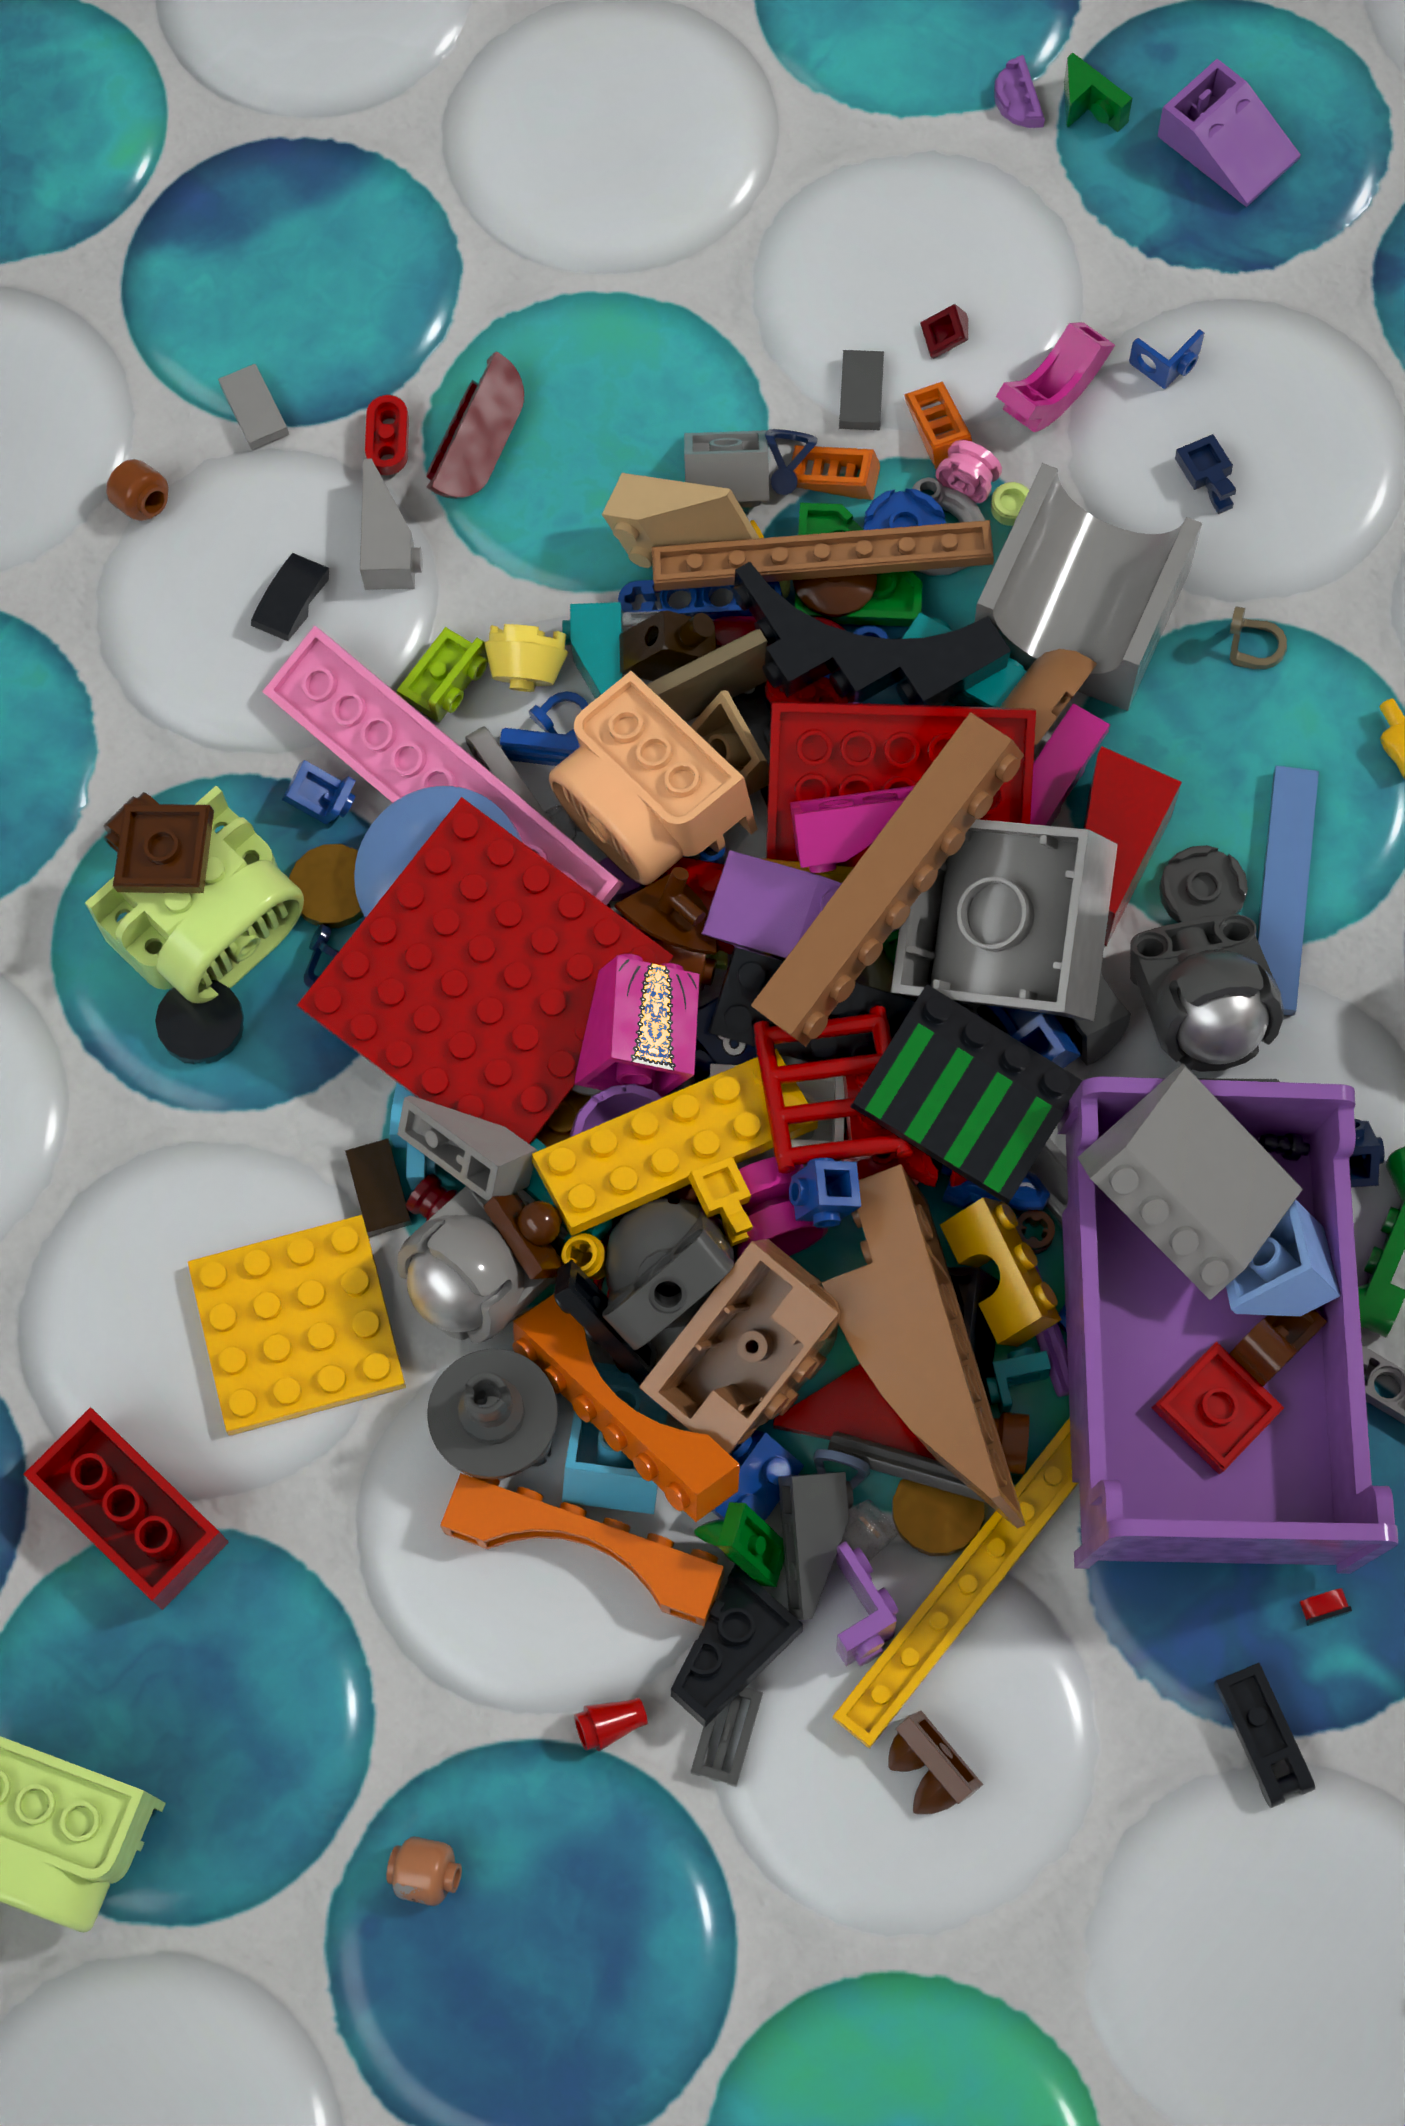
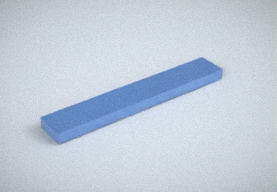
(1287, 877)

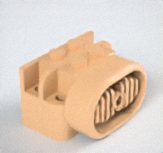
(647, 783)

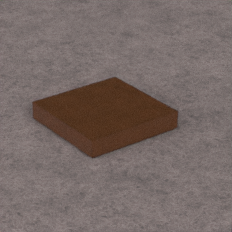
(163, 848)

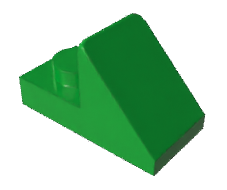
(1091, 91)

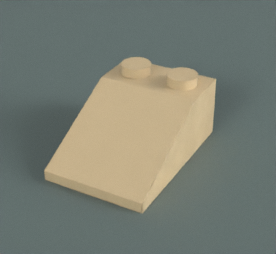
(669, 512)

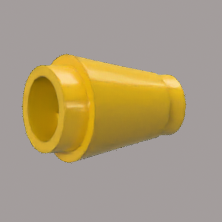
(586, 1253)

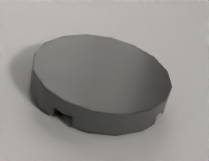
(1202, 884)

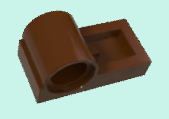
(1275, 1343)

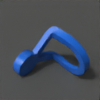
(539, 715)

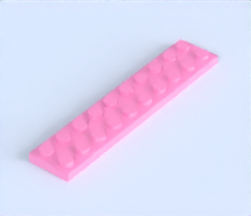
(405, 751)

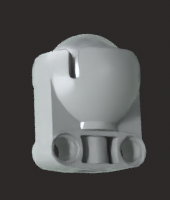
(465, 1272)

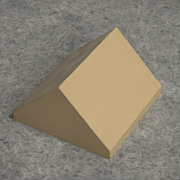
(730, 736)

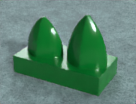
(747, 1542)

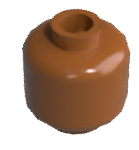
(137, 490)

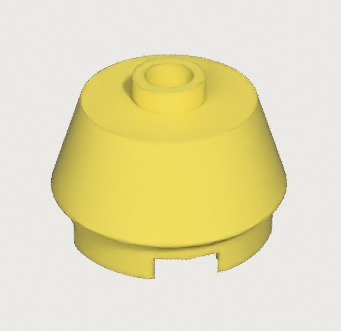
(525, 656)

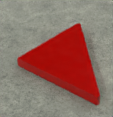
(854, 1408)

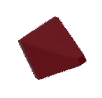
(945, 330)

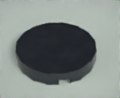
(200, 1029)

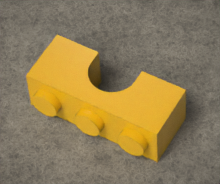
(1021, 1302)

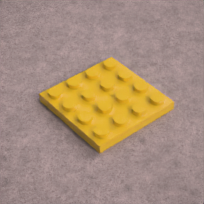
(296, 1325)

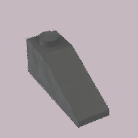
(812, 1527)

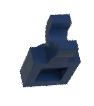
(1208, 465)

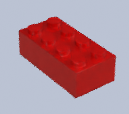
(126, 1508)

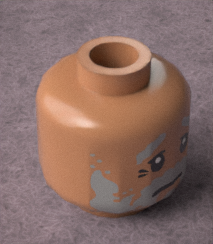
(423, 1871)

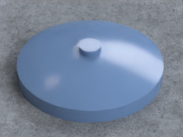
(403, 831)

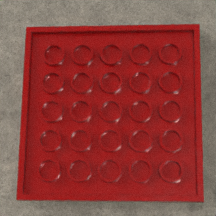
(476, 975)

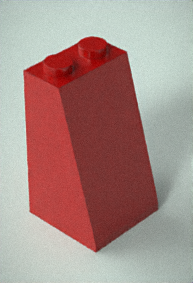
(1131, 809)

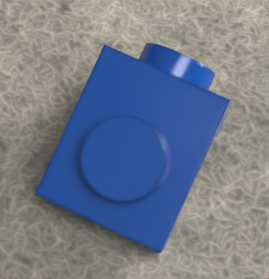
(319, 793)

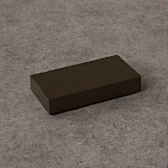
(378, 1187)

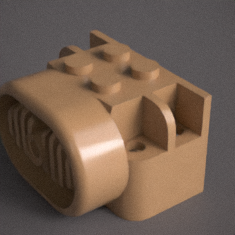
(747, 1348)

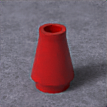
(608, 1722)

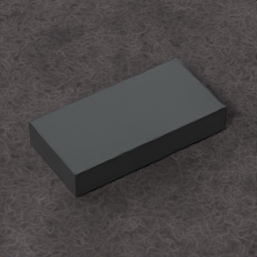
(861, 390)

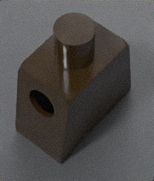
(665, 643)

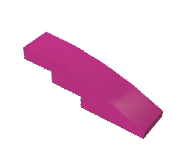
(1064, 762)

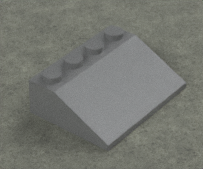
(1192, 1180)

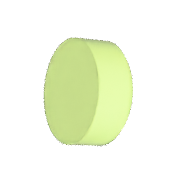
(1007, 502)

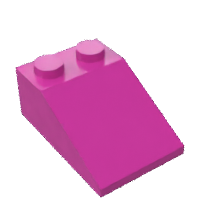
(841, 826)

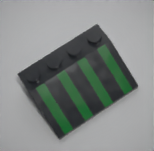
(966, 1094)

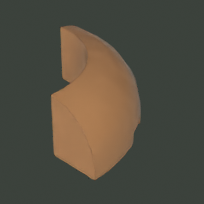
(1050, 686)

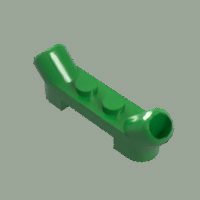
(1379, 1298)

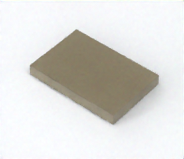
(729, 668)

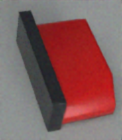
(1325, 1606)

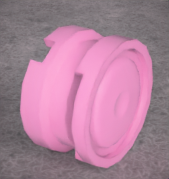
(969, 470)

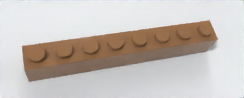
(889, 879)

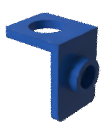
(1166, 370)

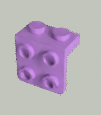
(865, 1638)

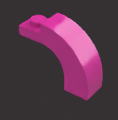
(1059, 379)

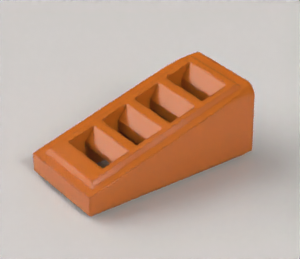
(938, 445)
(848, 486)

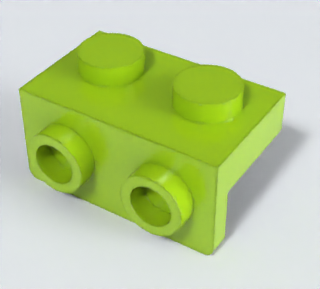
(443, 674)

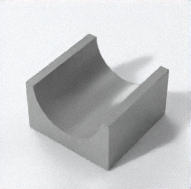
(1085, 588)
(1013, 921)

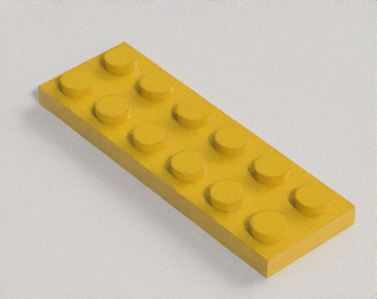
(660, 1144)

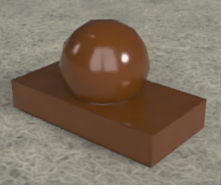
(528, 1232)

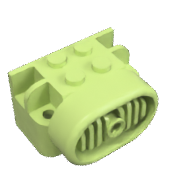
(211, 934)
(64, 1835)

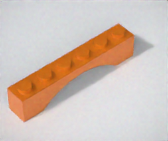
(683, 1464)
(493, 1516)

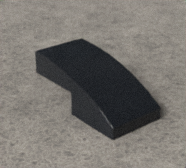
(288, 596)

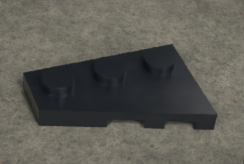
(736, 1644)

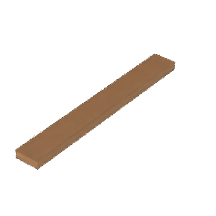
(825, 555)

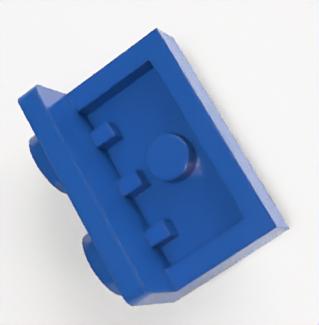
(760, 1465)

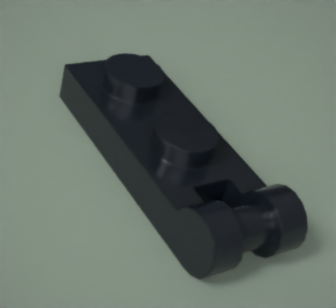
(1264, 1733)

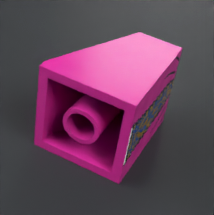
(640, 1026)

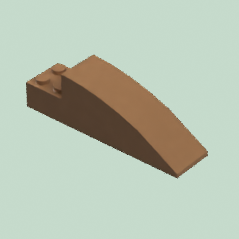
(914, 1339)

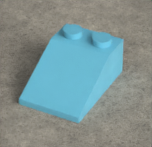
(596, 1472)

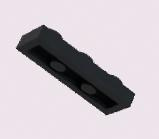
(586, 1303)

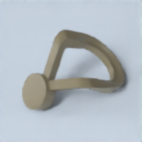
(1248, 661)

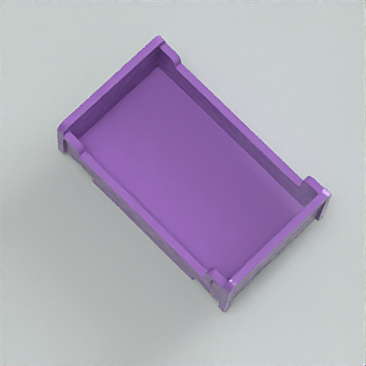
(1142, 1323)

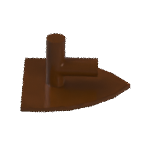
(670, 913)

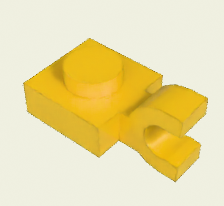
(722, 1192)

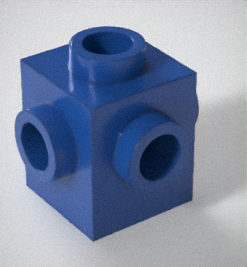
(825, 1192)

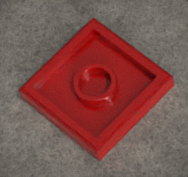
(1217, 1408)

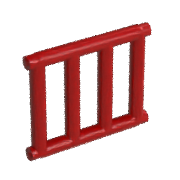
(781, 1115)

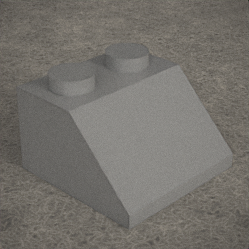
(729, 461)

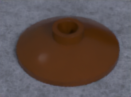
(836, 595)

